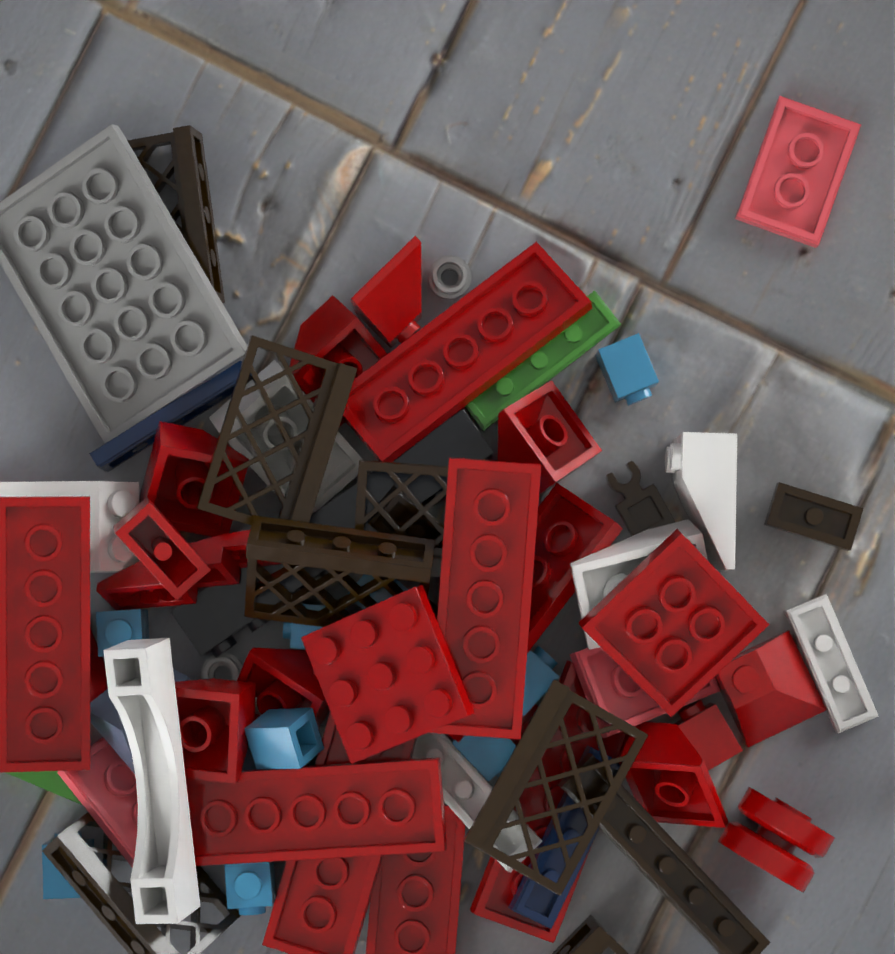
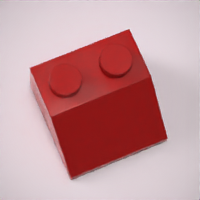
(177, 476)

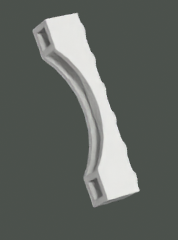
(164, 860)

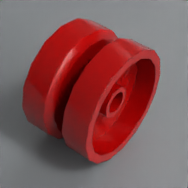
(776, 838)

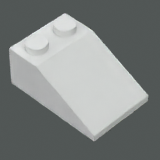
(343, 458)
(706, 484)
(108, 505)
(603, 570)

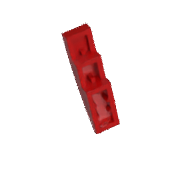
(138, 588)

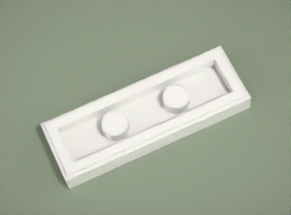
(831, 663)

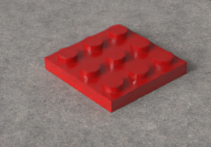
(673, 623)
(387, 674)

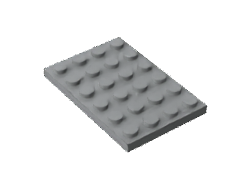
(114, 285)

